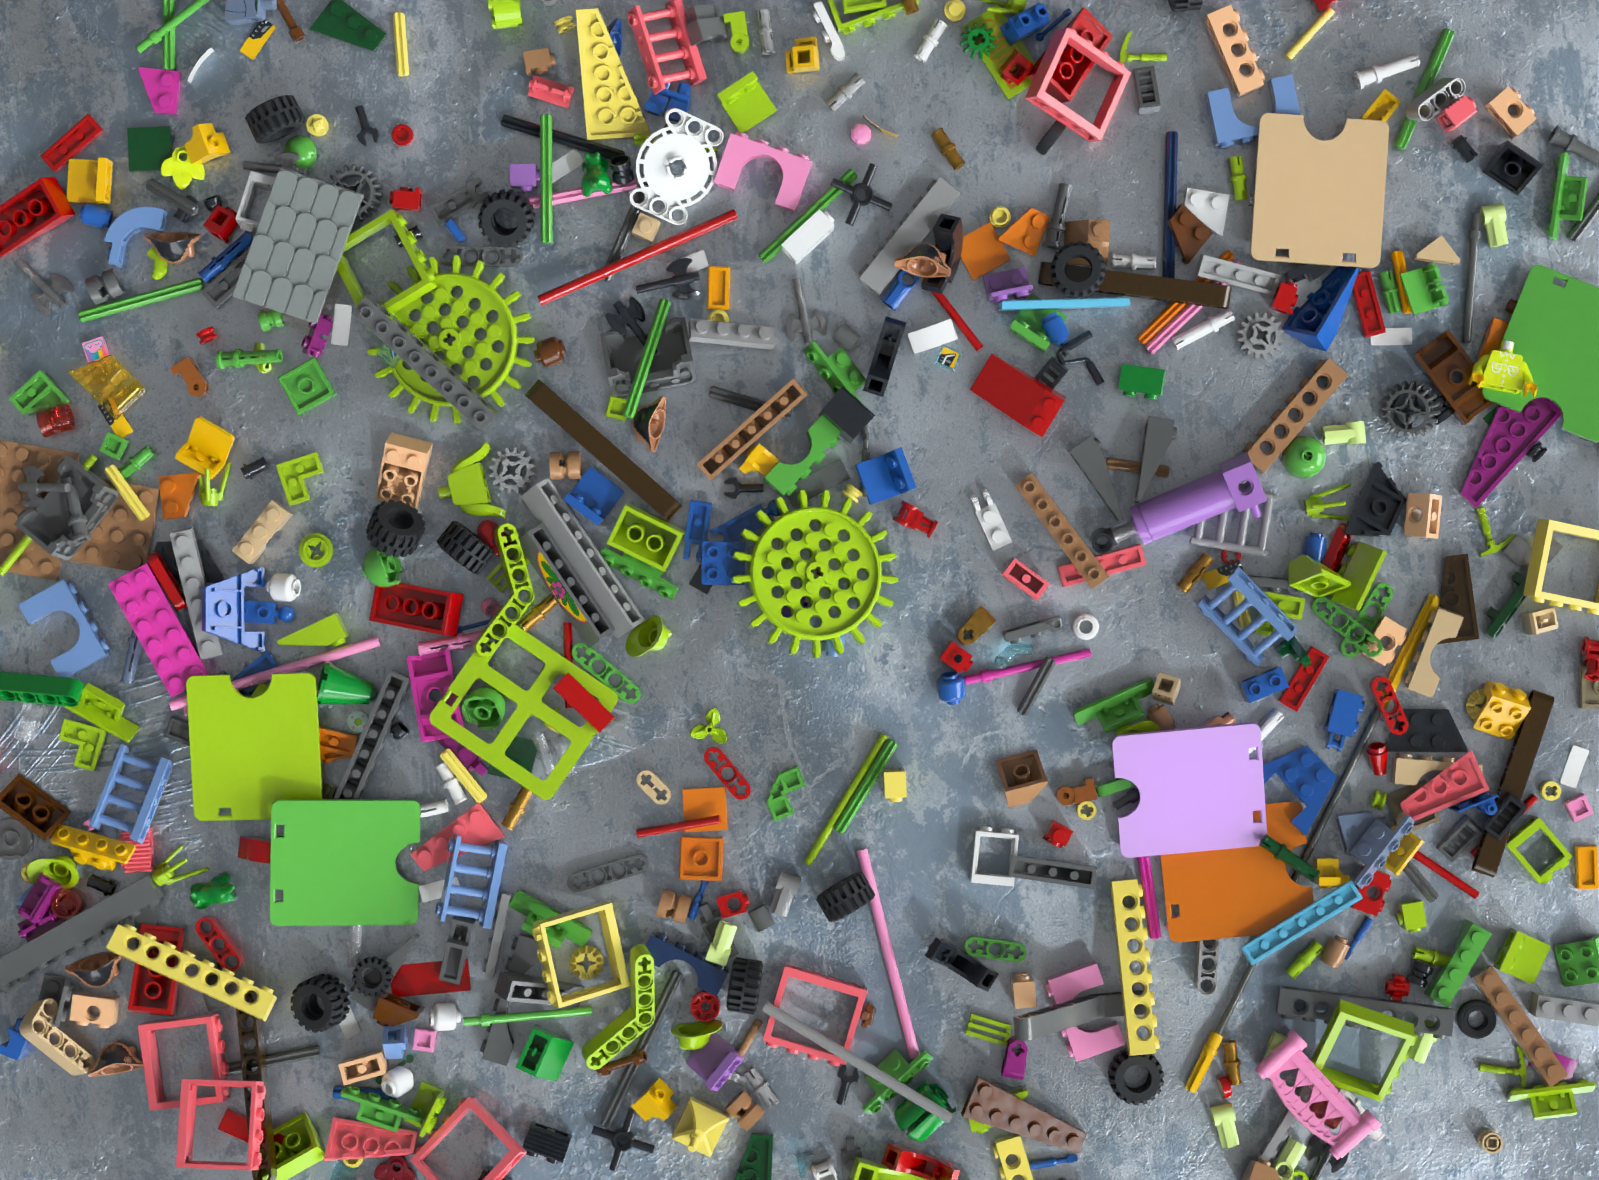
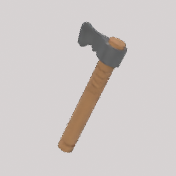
(741, 1080)

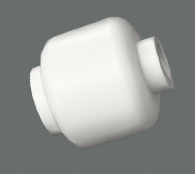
(283, 587)
(444, 1016)
(397, 1081)

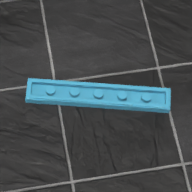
(1078, 303)
(1301, 922)

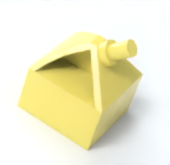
(700, 1126)

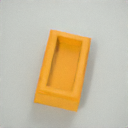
(718, 288)
(1586, 867)

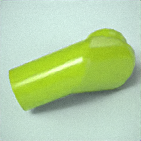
(159, 266)
(264, 367)

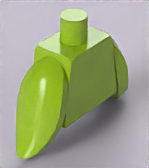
(470, 487)

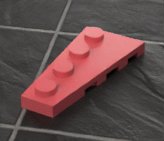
(1451, 786)
(474, 828)
(363, 1140)

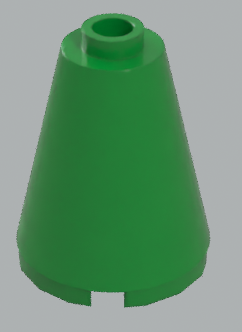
(343, 687)

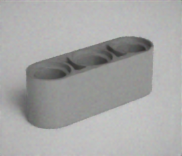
(1426, 107)
(1206, 973)

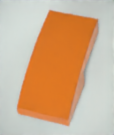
(1493, 336)

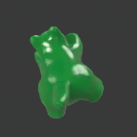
(595, 175)
(215, 891)

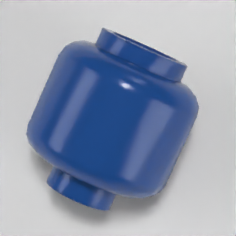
(951, 687)

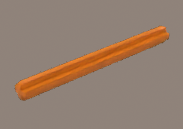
(1172, 309)

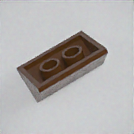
(33, 807)

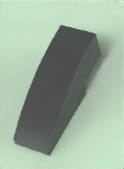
(457, 949)

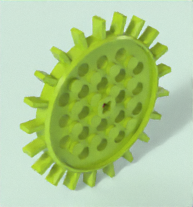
(503, 329)
(830, 523)

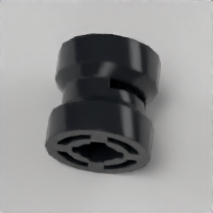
(621, 169)
(1445, 412)
(1419, 974)

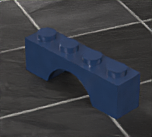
(709, 974)

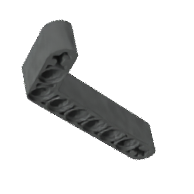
(1070, 1014)

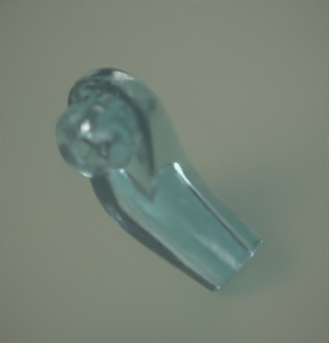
(1010, 652)

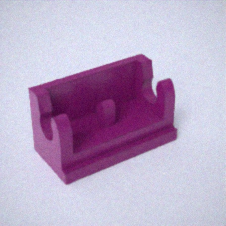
(39, 898)

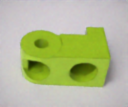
(740, 39)

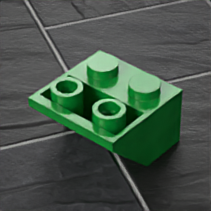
(544, 1054)

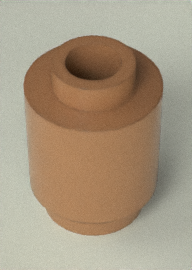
(1161, 717)
(1335, 951)

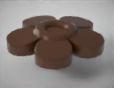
(867, 1015)

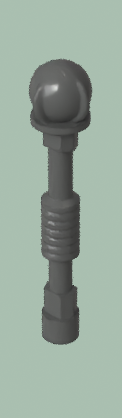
(865, 451)

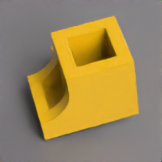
(803, 56)
(206, 144)
(759, 460)
(1329, 872)
(655, 1102)

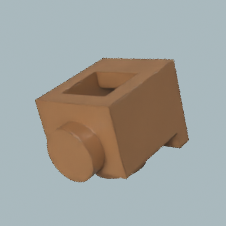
(539, 61)

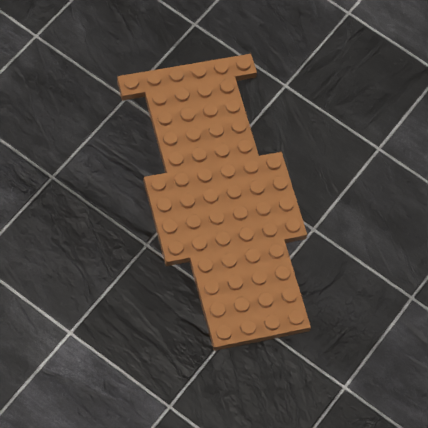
(117, 541)

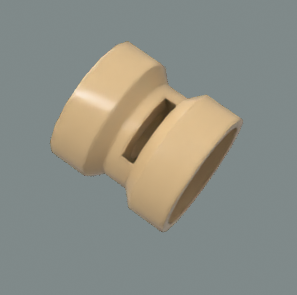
(1486, 1138)

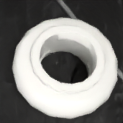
(1076, 623)

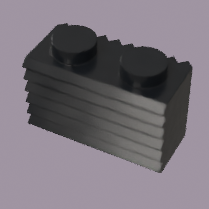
(546, 1142)

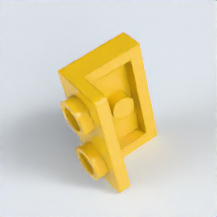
(1408, 847)

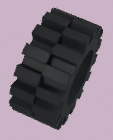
(375, 963)

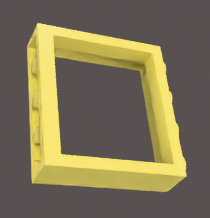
(1538, 564)
(613, 947)

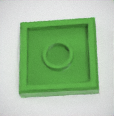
(306, 386)

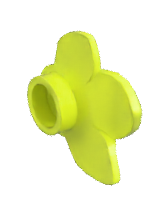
(182, 170)

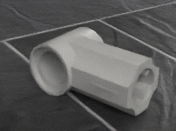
(785, 891)

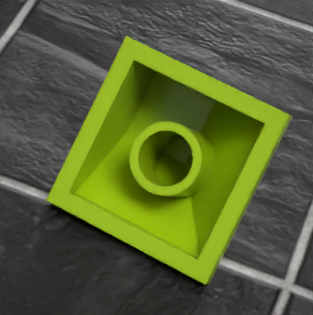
(1314, 577)

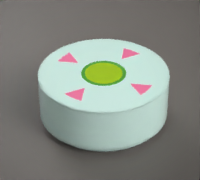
(357, 721)

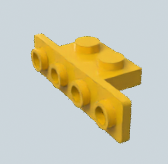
(93, 848)

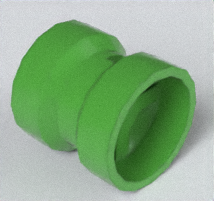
(270, 318)

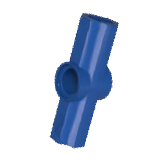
(898, 291)

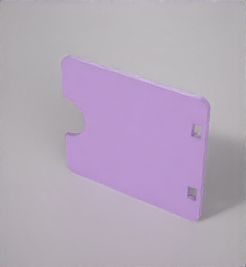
(1192, 789)

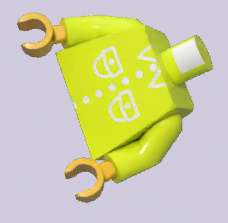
(1503, 371)

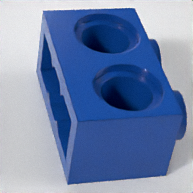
(1263, 684)

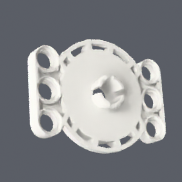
(666, 149)

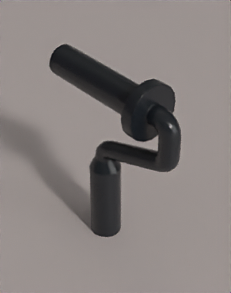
(1065, 348)

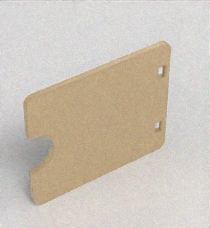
(1319, 193)

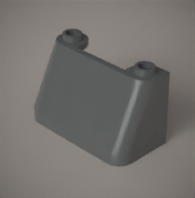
(669, 368)
(49, 523)

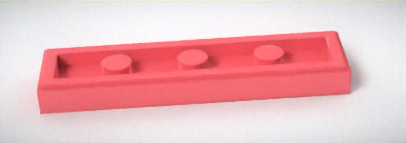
(1111, 562)

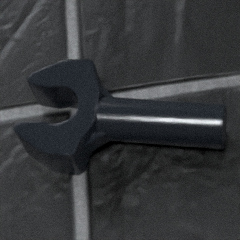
(365, 127)
(742, 488)
(846, 1081)

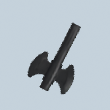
(681, 279)
(628, 317)
(1316, 1149)

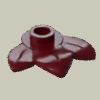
(388, 1171)

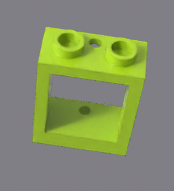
(1525, 832)

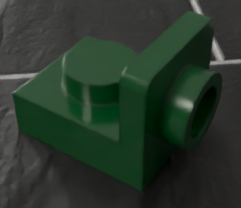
(1294, 649)

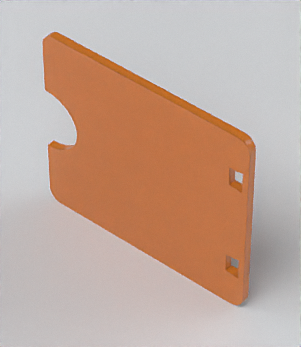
(1235, 888)

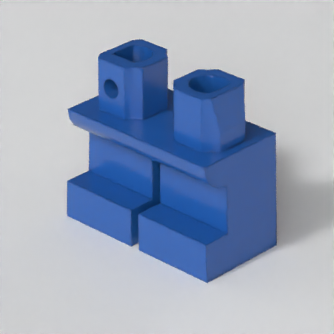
(1025, 23)
(658, 103)
(17, 1046)

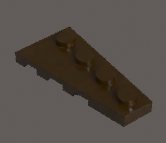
(1459, 597)

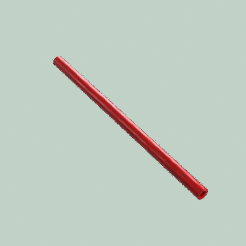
(637, 257)

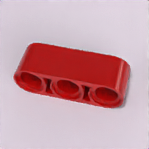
(209, 938)

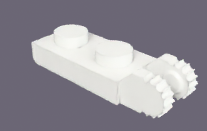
(829, 32)
(991, 522)

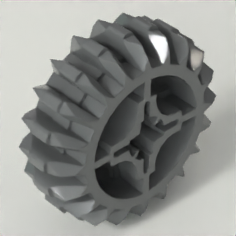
(359, 185)
(1408, 417)

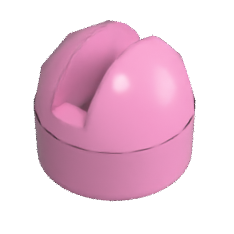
(495, 606)

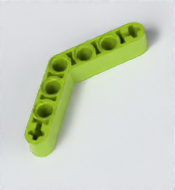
(514, 587)
(598, 1050)

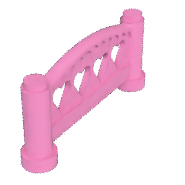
(1353, 1125)

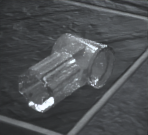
(30, 721)

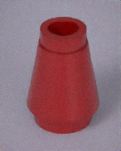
(1378, 755)

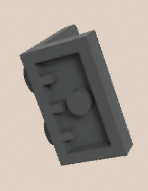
(58, 989)

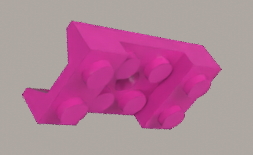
(429, 674)

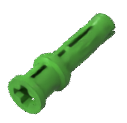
(239, 360)

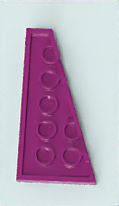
(1505, 444)

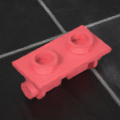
(550, 91)

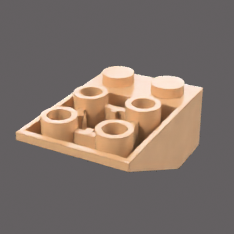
(403, 469)

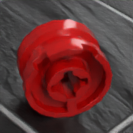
(707, 1014)

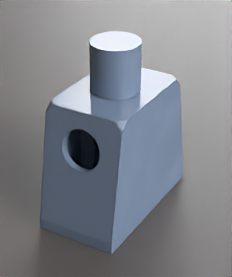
(1353, 827)

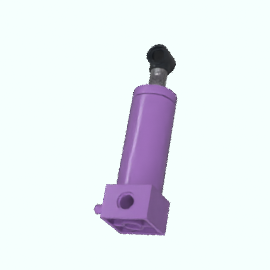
(1189, 504)

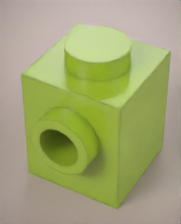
(1411, 915)

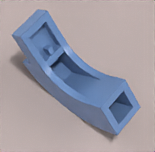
(127, 225)

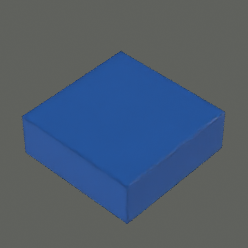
(455, 230)

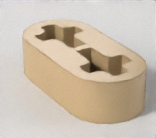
(650, 790)

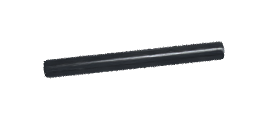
(561, 137)

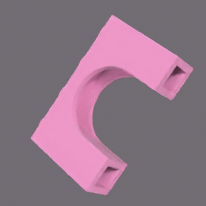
(742, 150)
(1083, 1042)

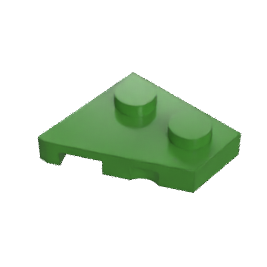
(37, 395)

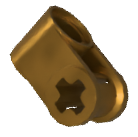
(978, 623)

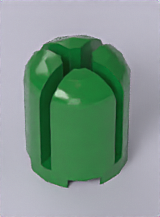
(917, 1120)

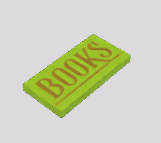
(1001, 52)

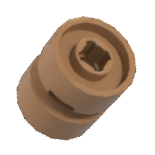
(573, 465)
(673, 906)
(750, 1115)

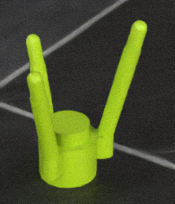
(1011, 6)
(208, 495)
(1314, 506)
(164, 874)

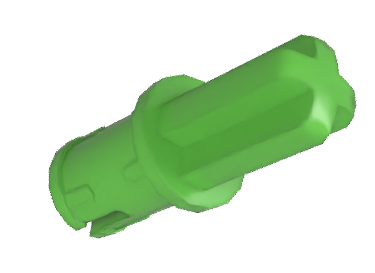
(1390, 292)
(136, 461)

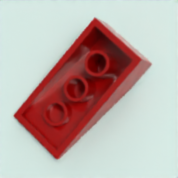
(1073, 65)
(32, 214)
(1018, 394)
(417, 608)
(151, 991)

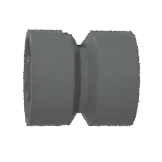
(104, 286)

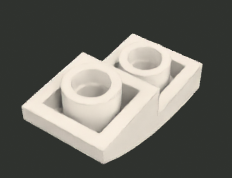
(932, 336)

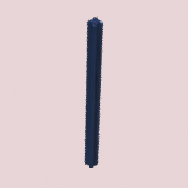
(1170, 199)

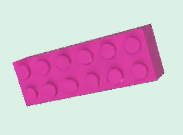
(158, 628)

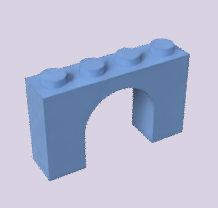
(1229, 129)
(89, 646)

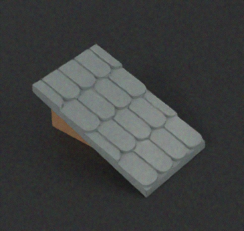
(298, 245)

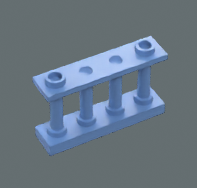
(1253, 597)
(145, 809)
(488, 894)

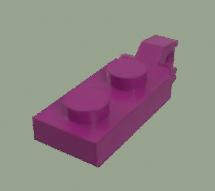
(466, 757)

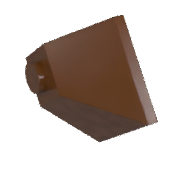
(395, 1010)

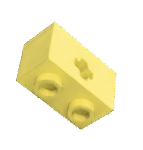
(894, 784)

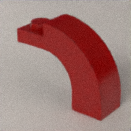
(255, 849)
(918, 1163)

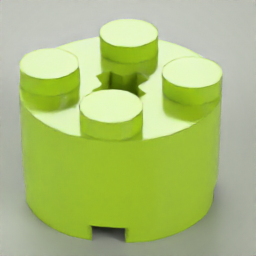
(505, 13)

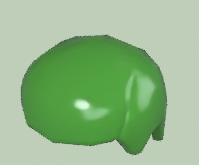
(305, 148)

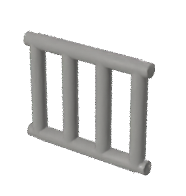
(1239, 546)

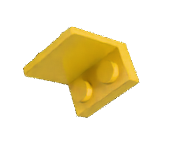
(89, 181)

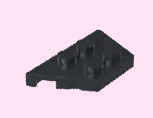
(1376, 506)
(210, 568)
(1427, 732)

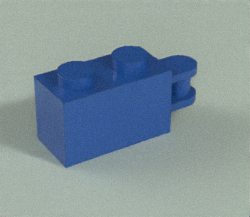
(1342, 717)

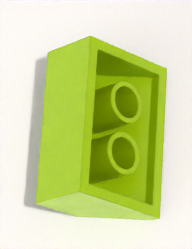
(646, 536)
(1360, 570)
(299, 1149)

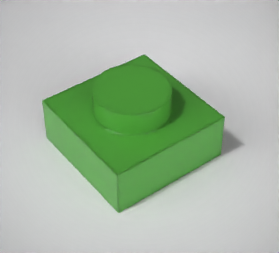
(114, 445)

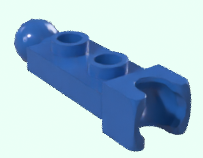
(732, 529)
(266, 612)

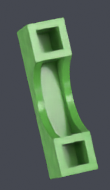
(784, 476)
(1450, 978)

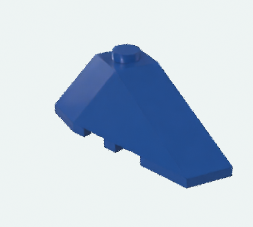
(1322, 313)

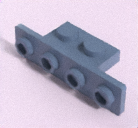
(1377, 845)

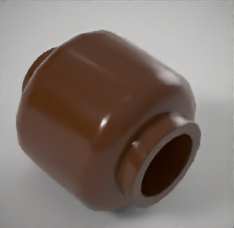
(550, 352)

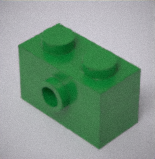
(1142, 381)

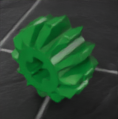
(973, 34)

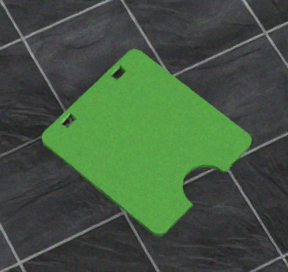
(1560, 343)
(342, 861)

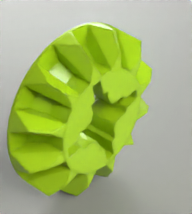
(306, 553)

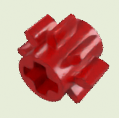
(1397, 987)

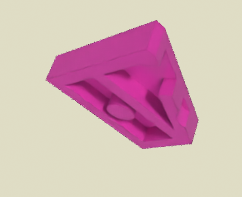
(162, 89)

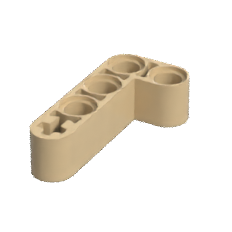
(76, 1060)

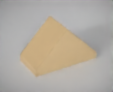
(1437, 252)
(1540, 621)

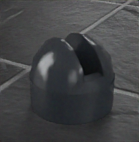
(212, 202)
(399, 731)

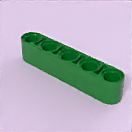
(40, 689)

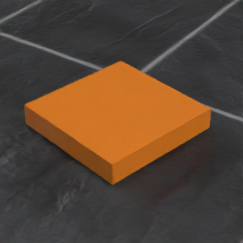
(982, 252)
(705, 803)
(701, 858)

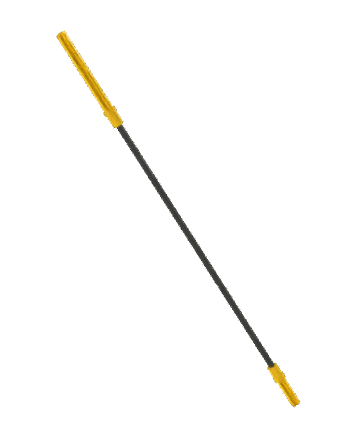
(1210, 1048)

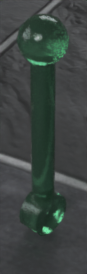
(408, 1059)

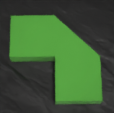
(784, 783)

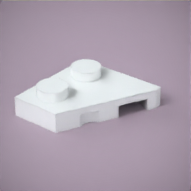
(1208, 208)

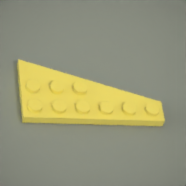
(607, 93)

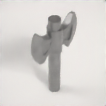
(286, 159)
(50, 293)
(805, 323)
(35, 487)

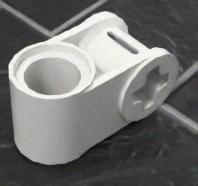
(825, 1171)

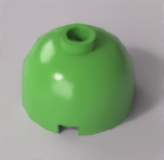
(1294, 459)
(381, 569)
(484, 707)

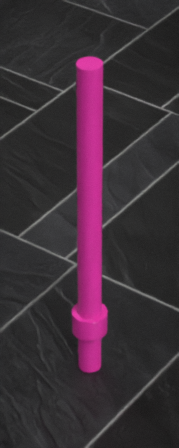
(986, 675)

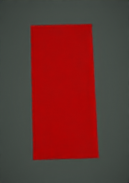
(424, 980)

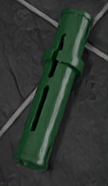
(1288, 857)

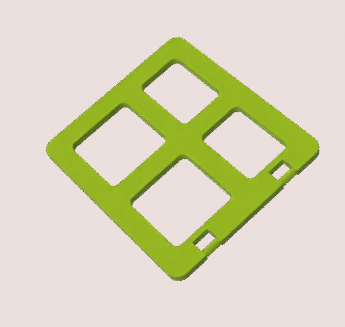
(528, 704)

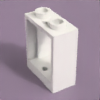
(255, 180)
(808, 236)
(987, 878)

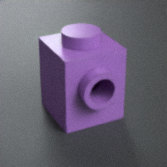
(524, 177)

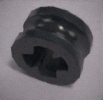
(1536, 452)

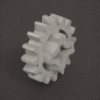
(1253, 326)
(501, 478)

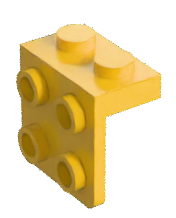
(206, 447)
(1502, 711)

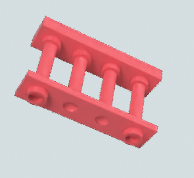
(689, 54)

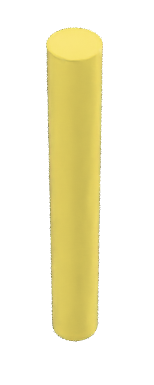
(1309, 33)

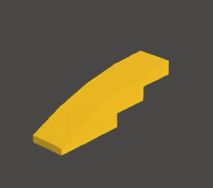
(1382, 107)

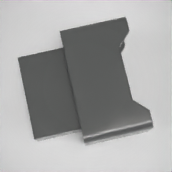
(705, 25)

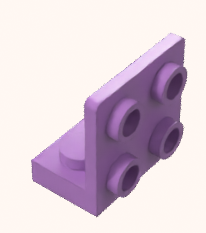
(1007, 284)
(715, 1062)

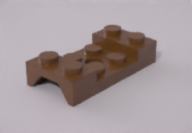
(1439, 361)

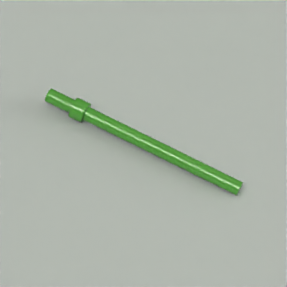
(155, 36)
(486, 1019)

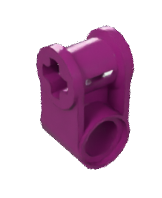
(1014, 1062)

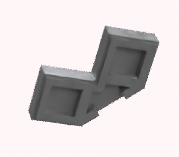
(1520, 552)

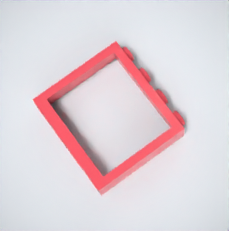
(1054, 108)
(821, 980)
(152, 1064)
(450, 1121)
(187, 1124)

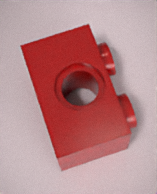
(1373, 904)

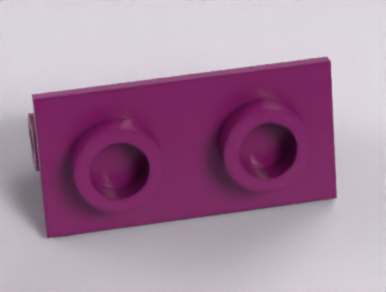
(312, 341)
(31, 931)

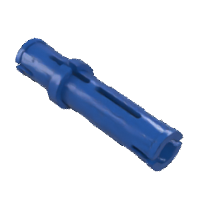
(223, 259)

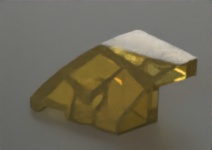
(109, 385)

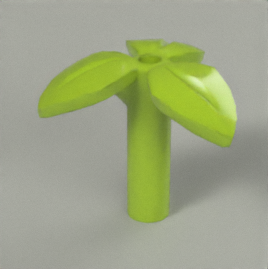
(717, 734)

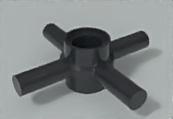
(852, 190)
(620, 1148)

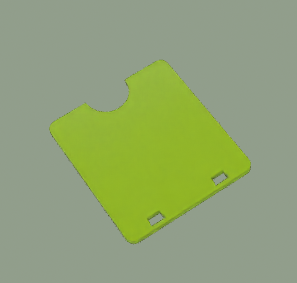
(252, 747)

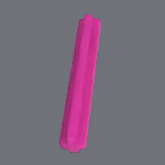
(1149, 897)

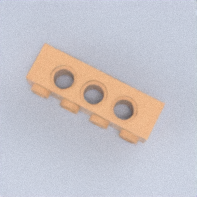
(1241, 83)

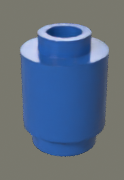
(96, 215)
(1055, 328)
(1315, 546)

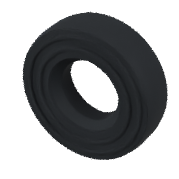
(1050, 137)
(1476, 1032)

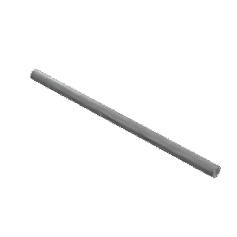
(858, 1062)

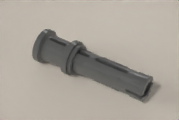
(1571, 144)
(1056, 226)
(77, 519)

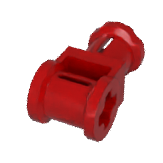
(914, 518)
(1590, 654)

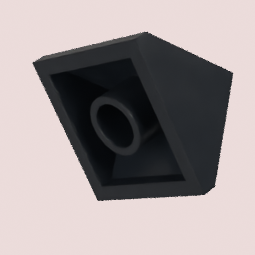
(1512, 167)
(847, 414)

